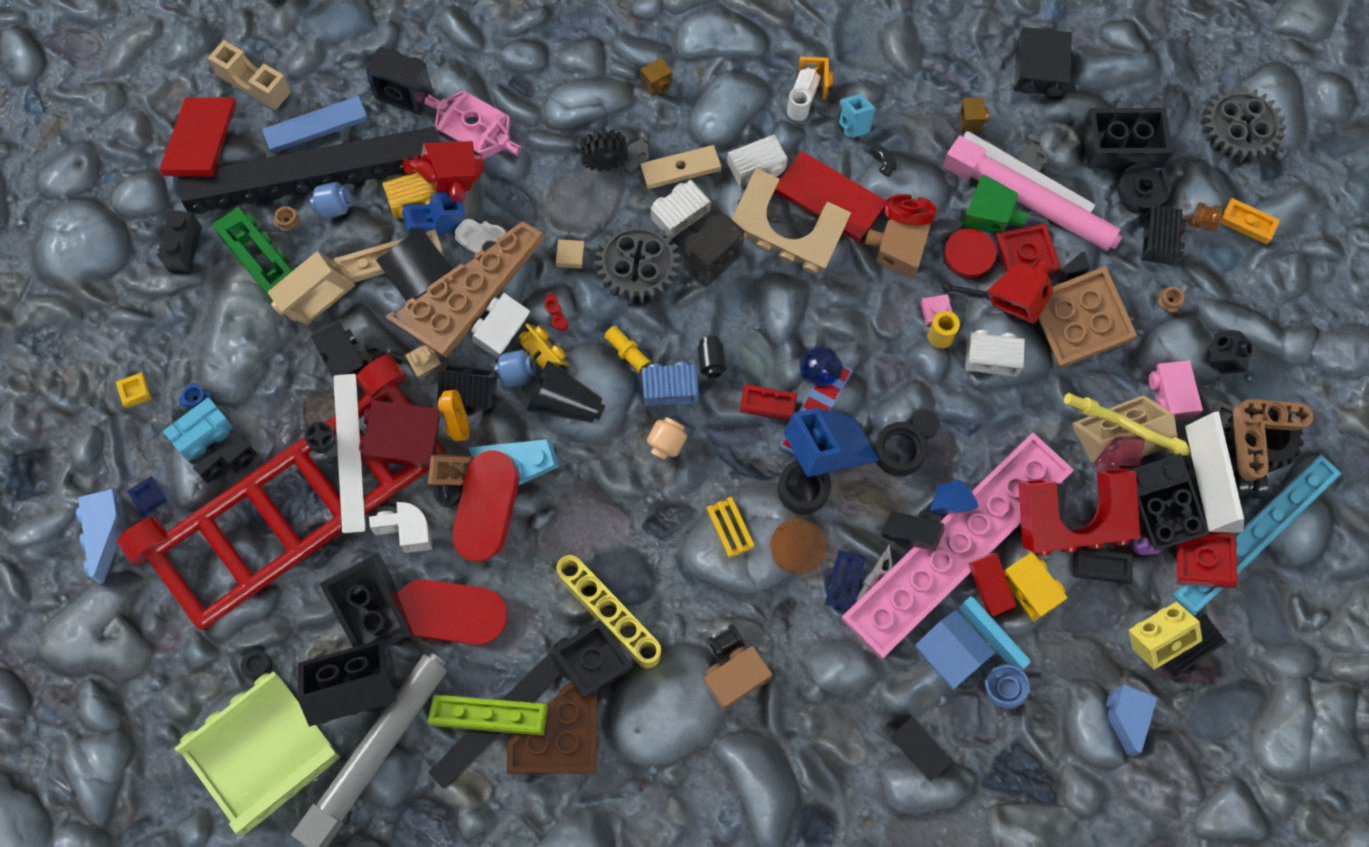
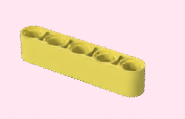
(604, 598)

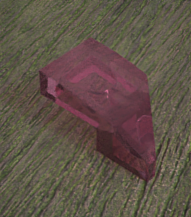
(1121, 452)

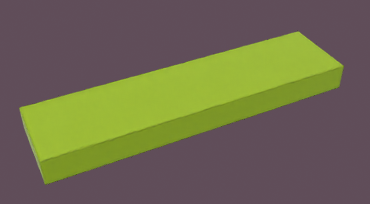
(488, 715)

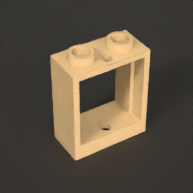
(310, 289)

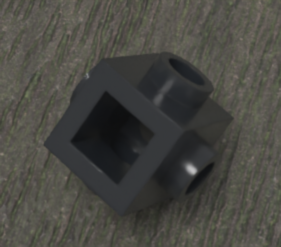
(1230, 352)

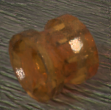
(1207, 216)

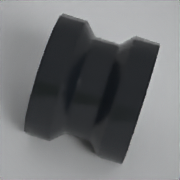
(319, 431)

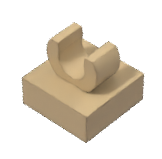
(423, 361)

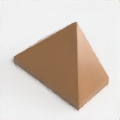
(448, 469)

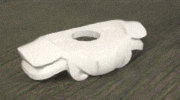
(475, 235)

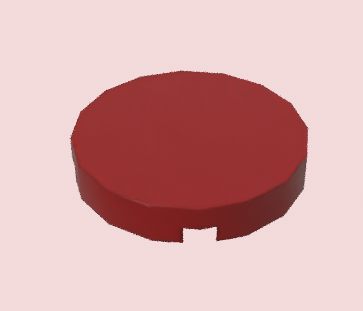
(910, 211)
(969, 253)

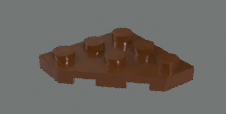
(567, 742)

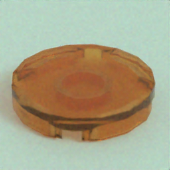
(798, 546)

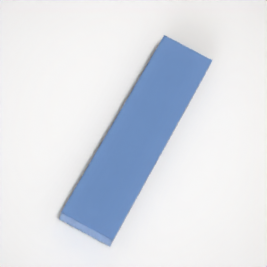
(314, 124)

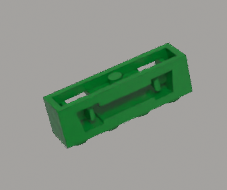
(235, 227)

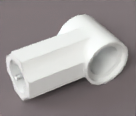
(803, 94)

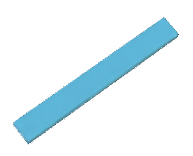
(1267, 526)

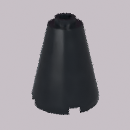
(564, 396)

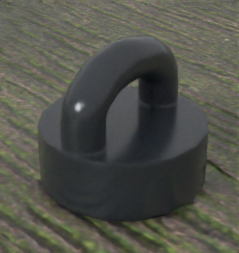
(447, 495)

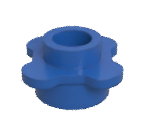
(192, 391)

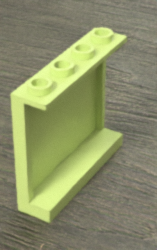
(257, 752)

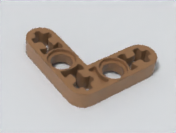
(1256, 426)

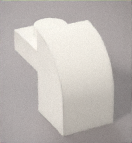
(409, 522)

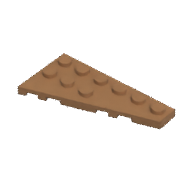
(461, 296)

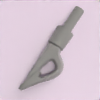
(876, 573)

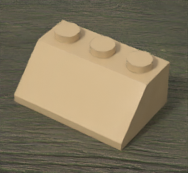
(1098, 433)

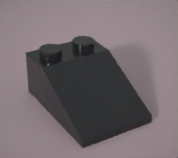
(367, 602)

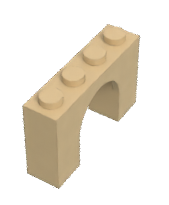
(810, 251)

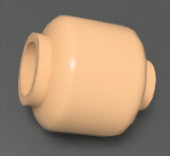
(666, 438)

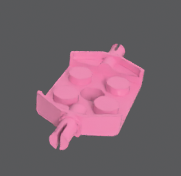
(488, 134)

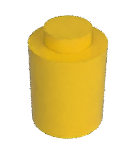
(943, 329)

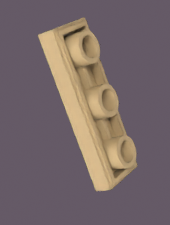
(693, 164)

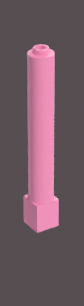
(970, 161)

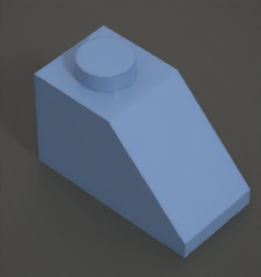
(1130, 716)

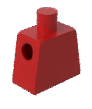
(1023, 291)

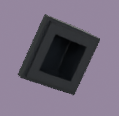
(1075, 268)

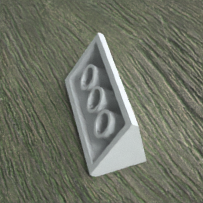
(1215, 475)

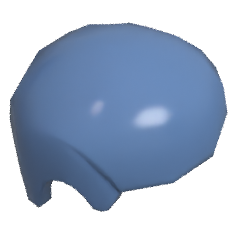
(1007, 686)

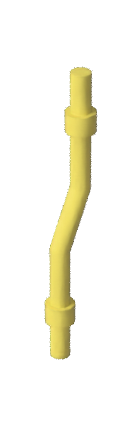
(1092, 408)

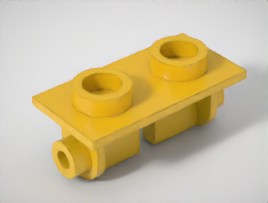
(536, 341)

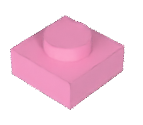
(934, 305)

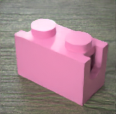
(1176, 389)

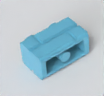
(198, 430)

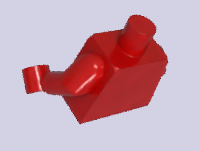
(448, 167)

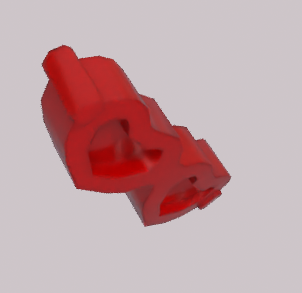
(552, 307)

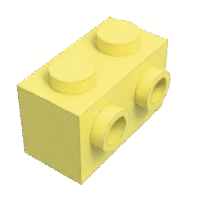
(1165, 635)

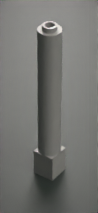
(325, 818)

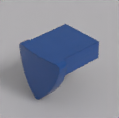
(953, 498)

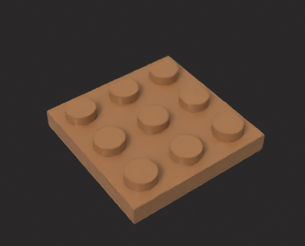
(1085, 318)

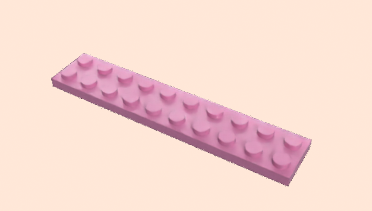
(928, 576)

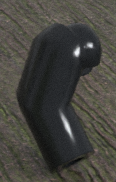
(886, 157)

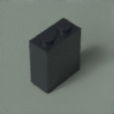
(1043, 61)

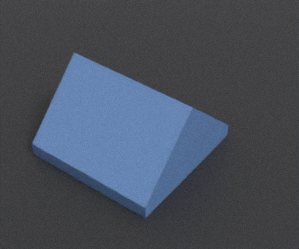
(954, 649)

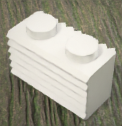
(762, 154)
(680, 208)
(994, 353)

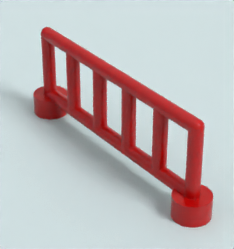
(150, 540)

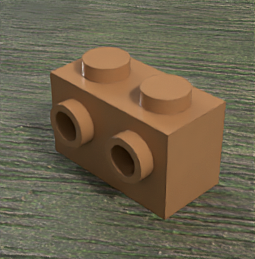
(737, 677)

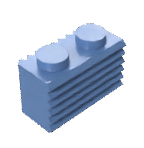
(670, 384)

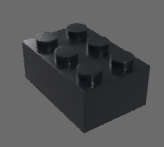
(1126, 137)
(346, 682)

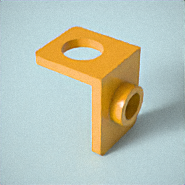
(822, 69)

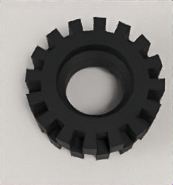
(604, 150)

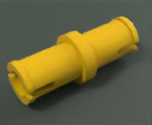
(627, 349)

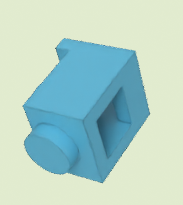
(856, 115)

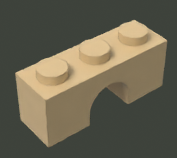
(262, 83)

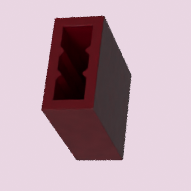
(400, 434)

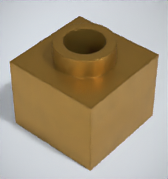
(656, 77)
(973, 114)

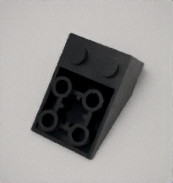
(1168, 502)

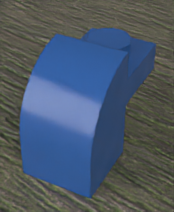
(439, 214)

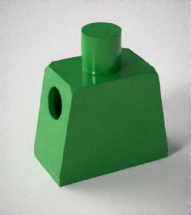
(993, 207)

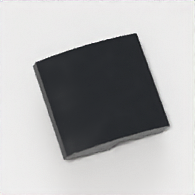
(414, 264)

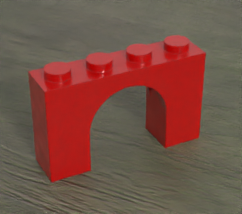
(1114, 520)

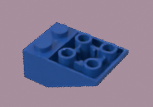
(827, 441)

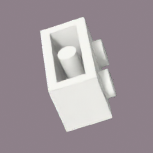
(500, 325)

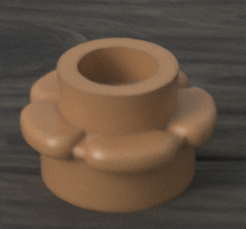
(284, 213)
(1174, 294)

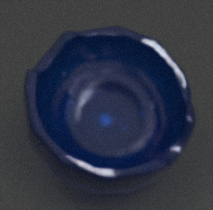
(820, 366)

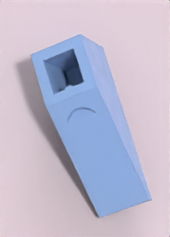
(102, 525)

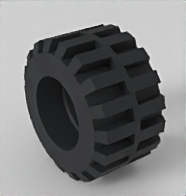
(1282, 444)

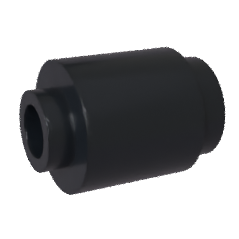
(711, 357)

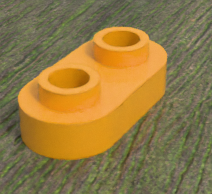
(455, 415)

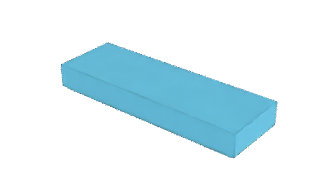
(994, 634)

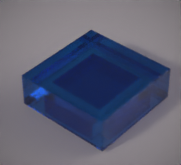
(147, 496)

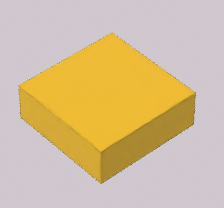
(133, 390)

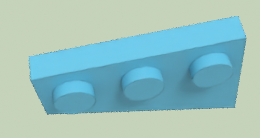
(530, 457)

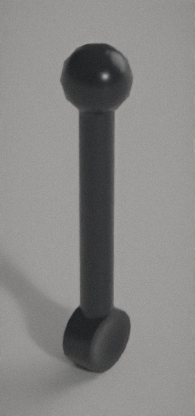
(947, 287)

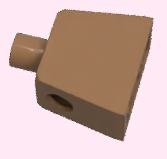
(900, 246)

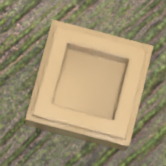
(570, 253)

